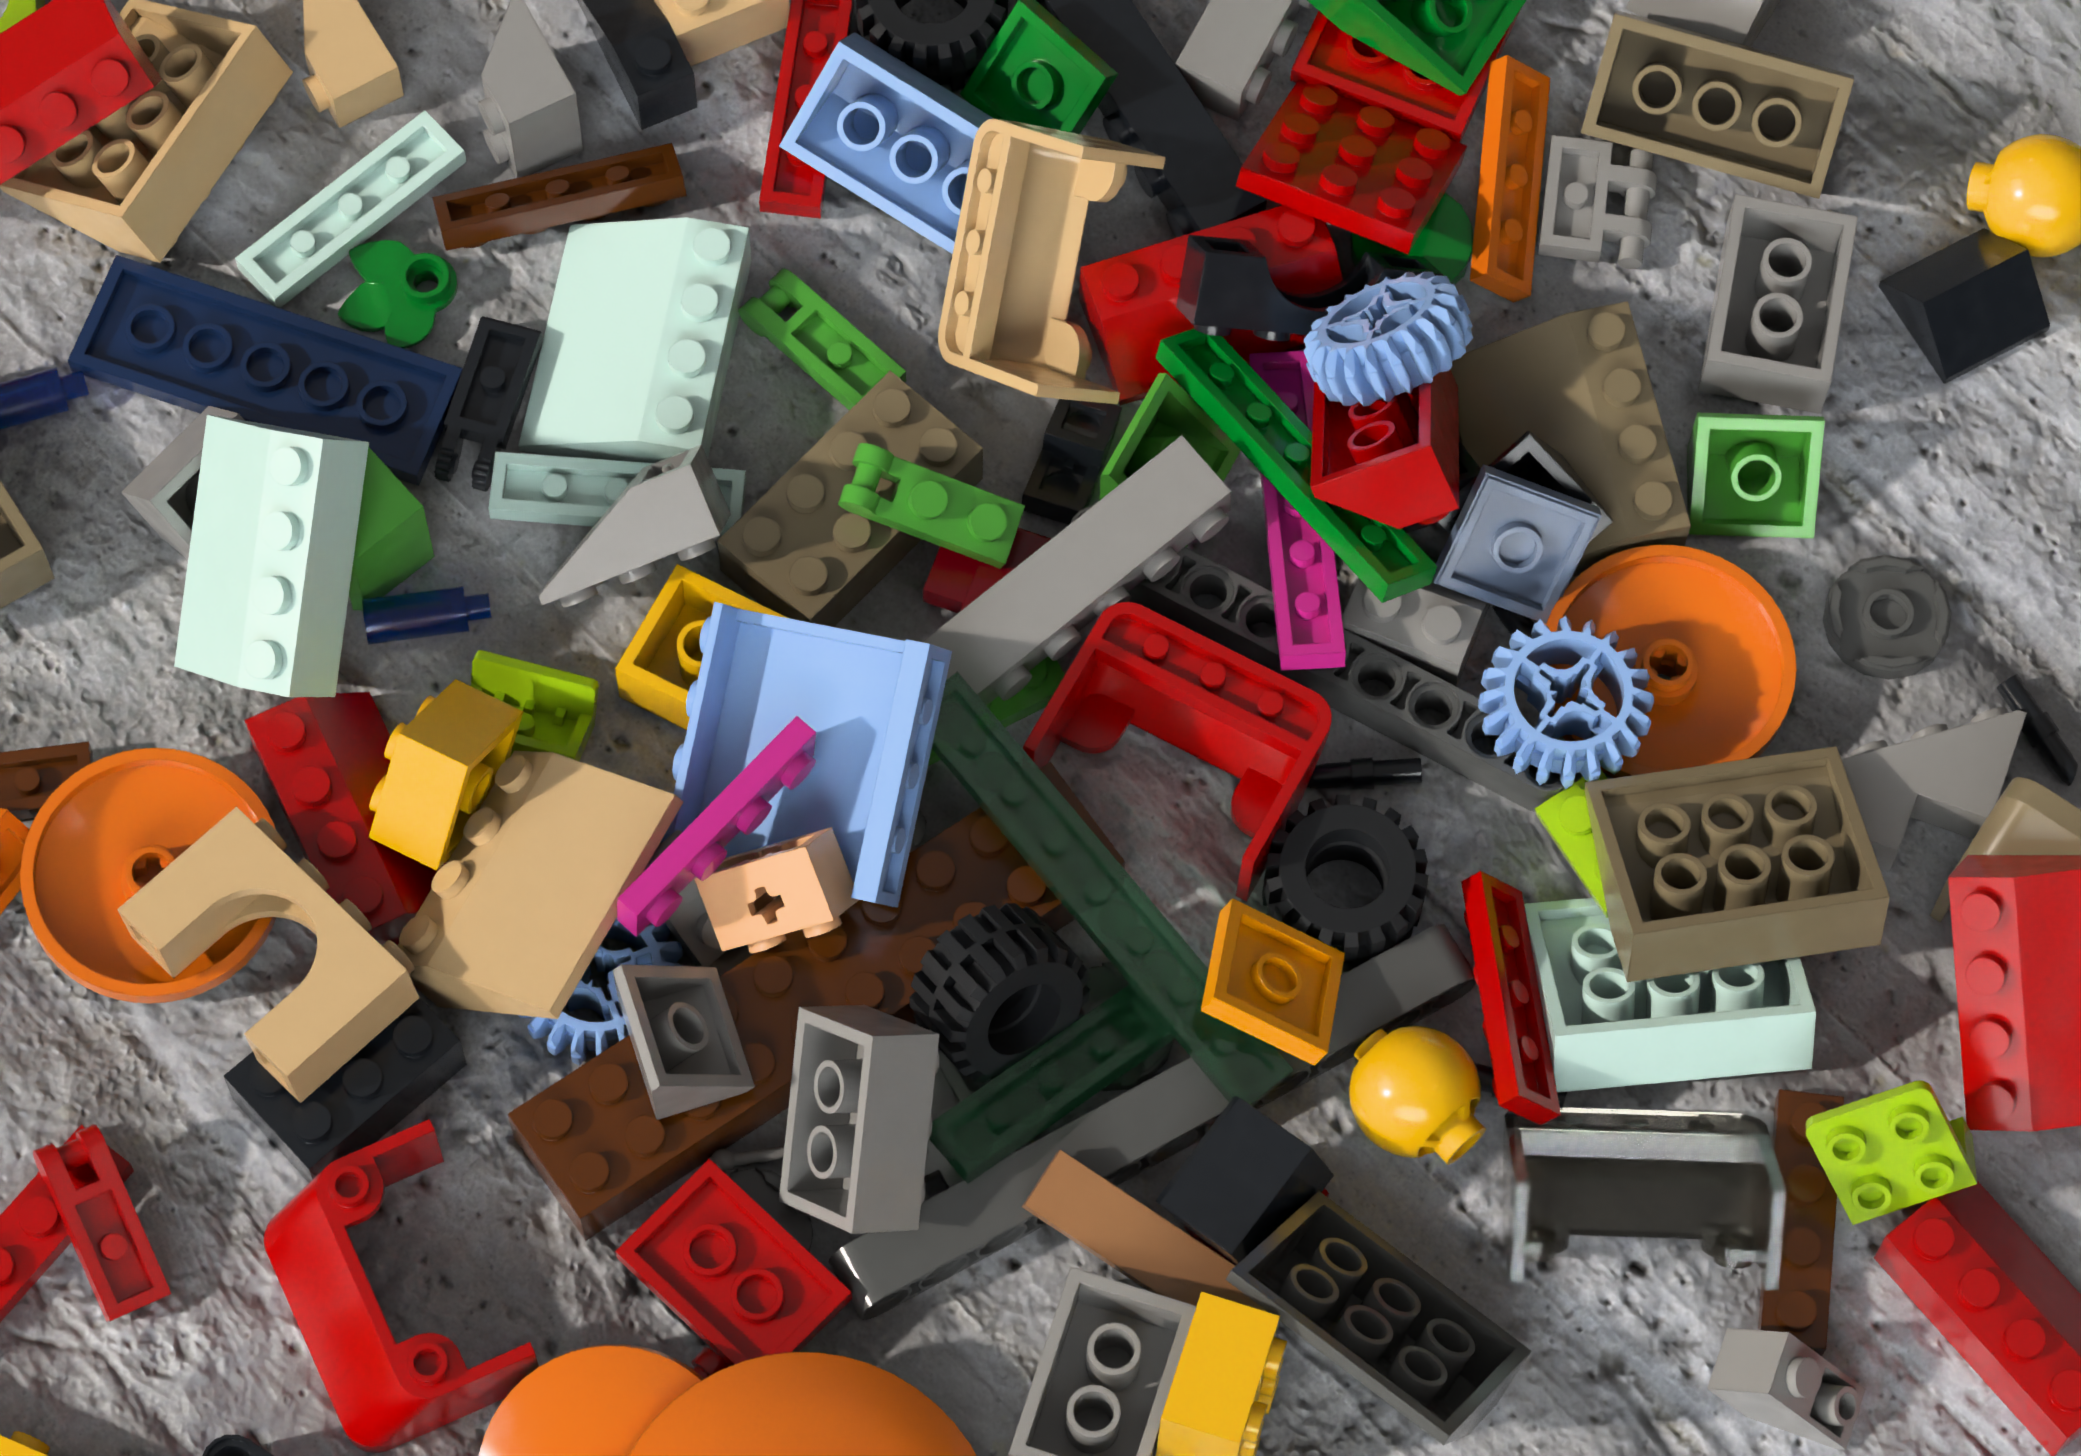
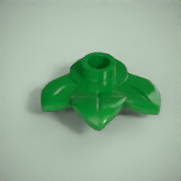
(390, 295)

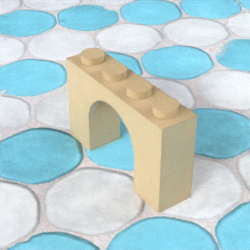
(243, 876)

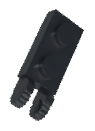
(488, 396)

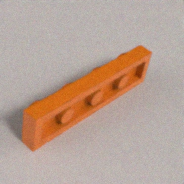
(1510, 179)

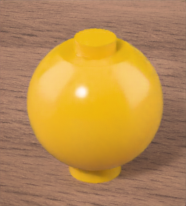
(2032, 194)
(1416, 1093)

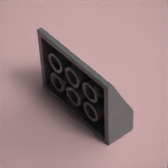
(1382, 1318)

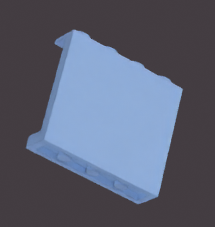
(872, 721)

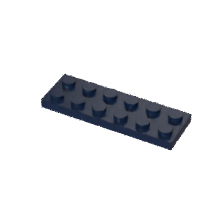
(265, 363)

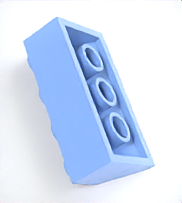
(889, 137)

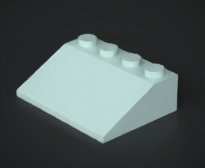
(638, 339)
(271, 557)
(1661, 1027)

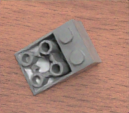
(661, 512)

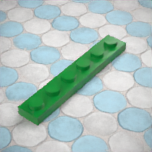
(1281, 450)

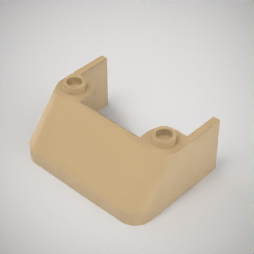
(1021, 256)

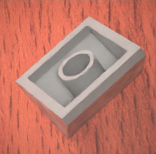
(682, 1036)

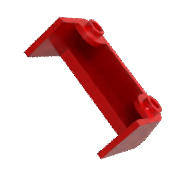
(1202, 701)
(377, 1387)

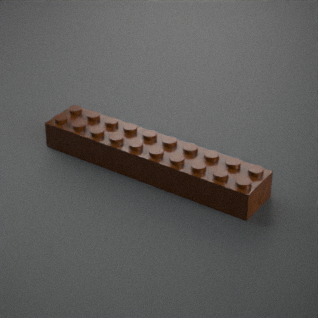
(597, 1128)

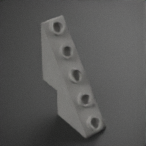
(1935, 777)

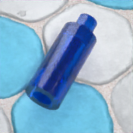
(38, 396)
(422, 614)

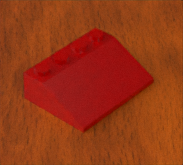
(2019, 989)

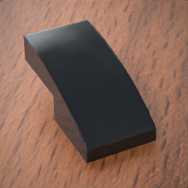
(1071, 459)

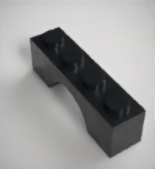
(1230, 287)

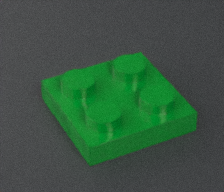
(1039, 73)

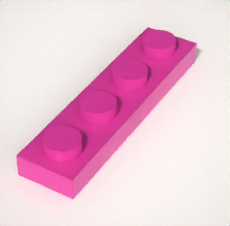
(701, 845)

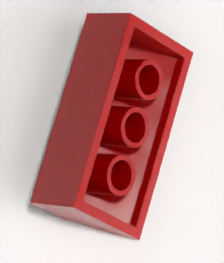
(64, 75)
(1135, 294)
(1390, 457)
(323, 770)
(1995, 1306)

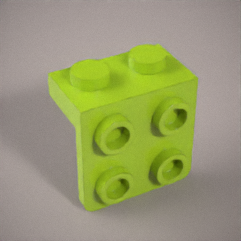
(1892, 1151)

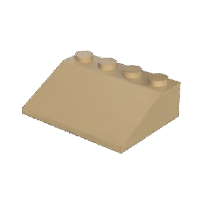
(158, 157)
(533, 885)

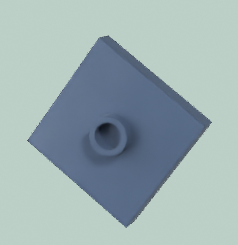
(1516, 544)

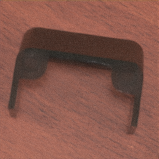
(1643, 1178)

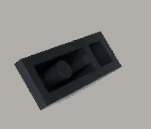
(643, 58)

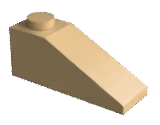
(346, 61)

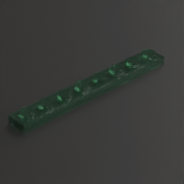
(1098, 893)

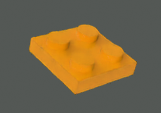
(1273, 982)

